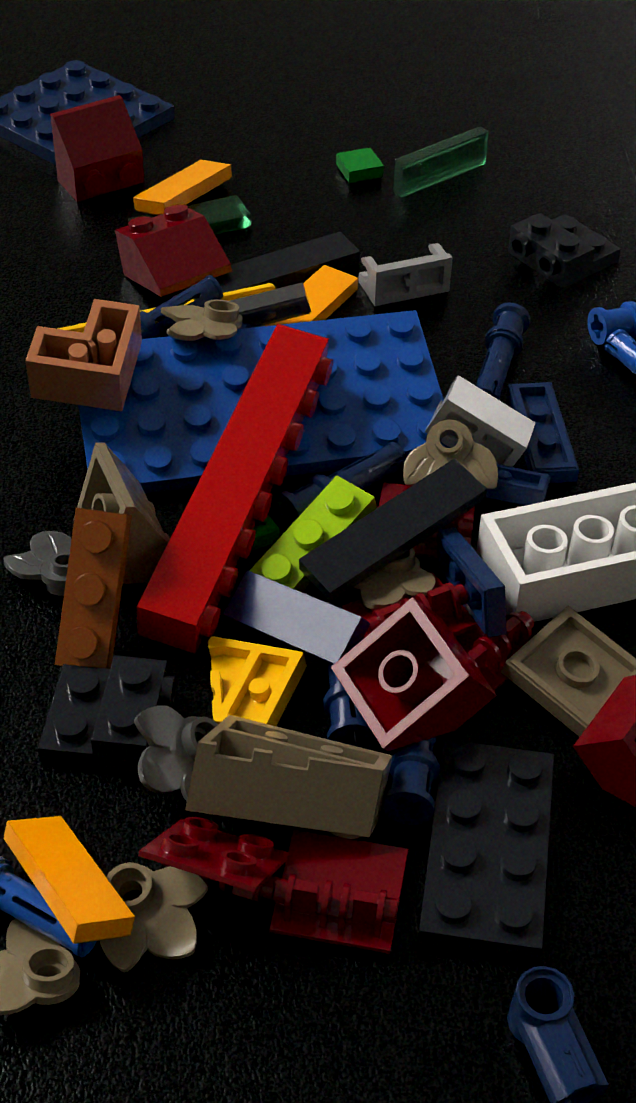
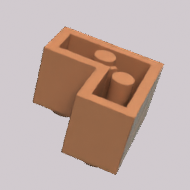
(90, 365)

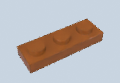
(93, 588)

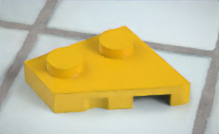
(252, 679)

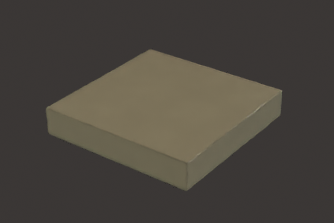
(570, 669)

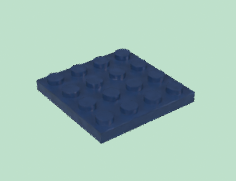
(27, 109)

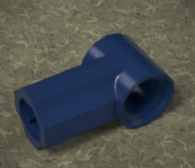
(556, 1039)

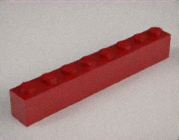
(234, 491)

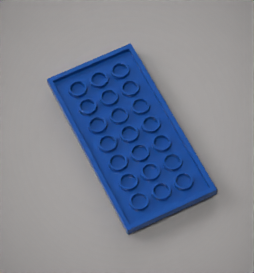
(188, 390)

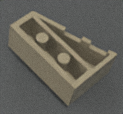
(288, 779)

